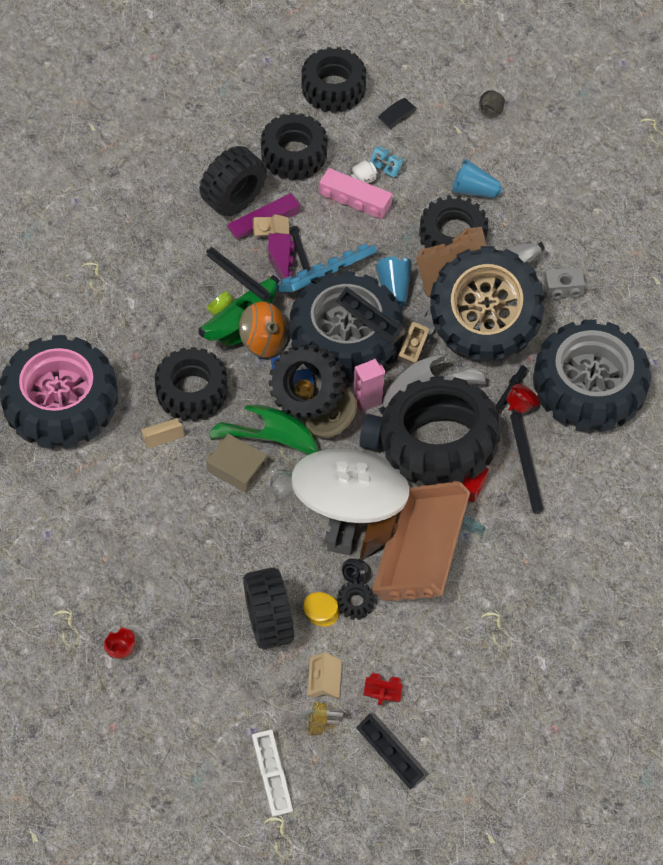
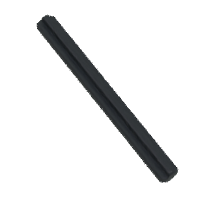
(238, 274)
(526, 463)

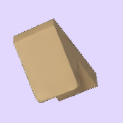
(264, 225)

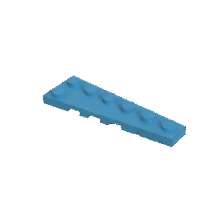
(305, 277)

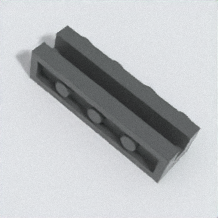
(341, 536)

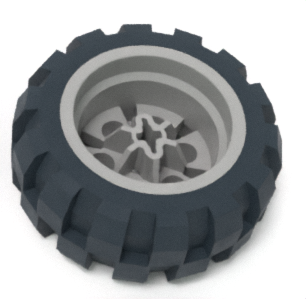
(598, 353)

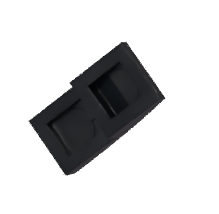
(399, 110)

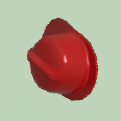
(521, 398)

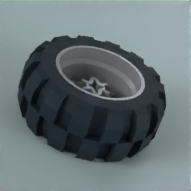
(318, 302)

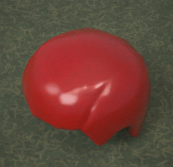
(120, 643)

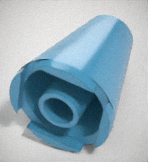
(475, 181)
(395, 276)

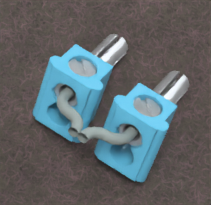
(379, 159)

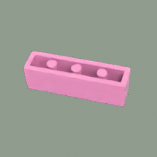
(355, 193)

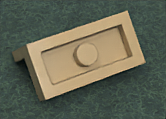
(162, 433)
(324, 675)

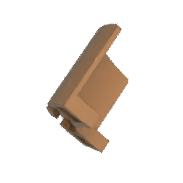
(434, 258)

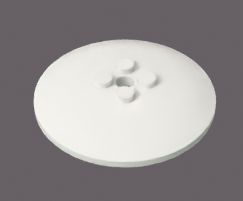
(327, 485)

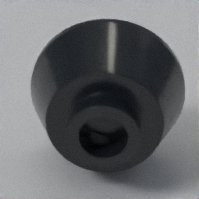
(354, 569)

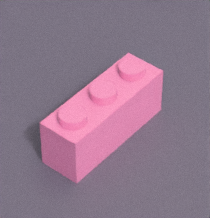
(369, 385)

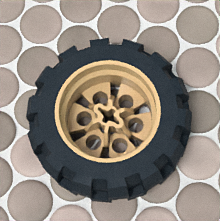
(483, 268)

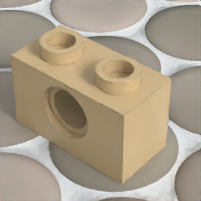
(412, 343)

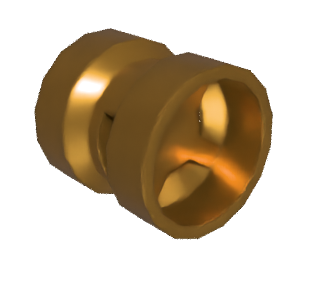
(304, 389)

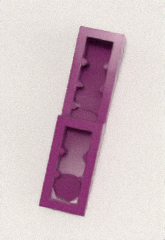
(284, 206)

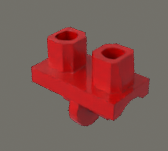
(382, 689)

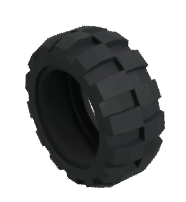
(436, 401)

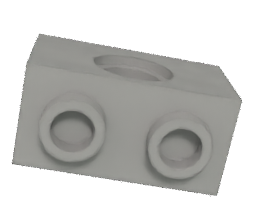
(571, 277)

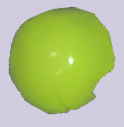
(220, 303)

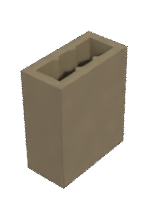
(236, 462)

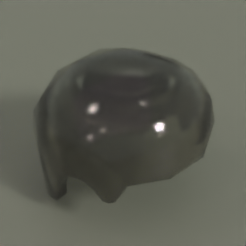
(491, 104)

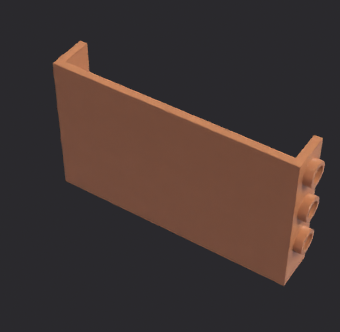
(422, 549)

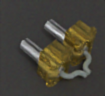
(319, 717)

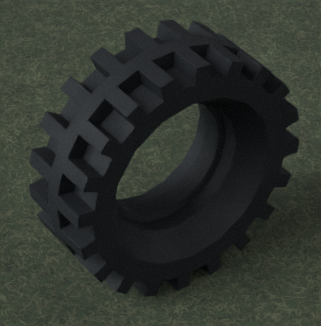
(458, 208)

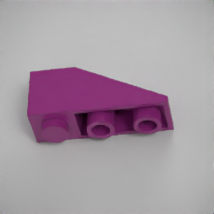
(279, 253)

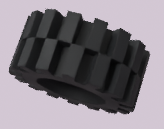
(355, 589)

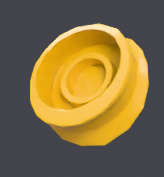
(321, 609)

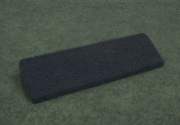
(370, 315)
(392, 750)

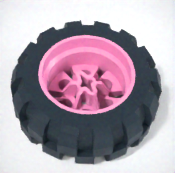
(51, 421)

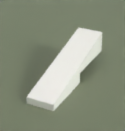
(272, 773)

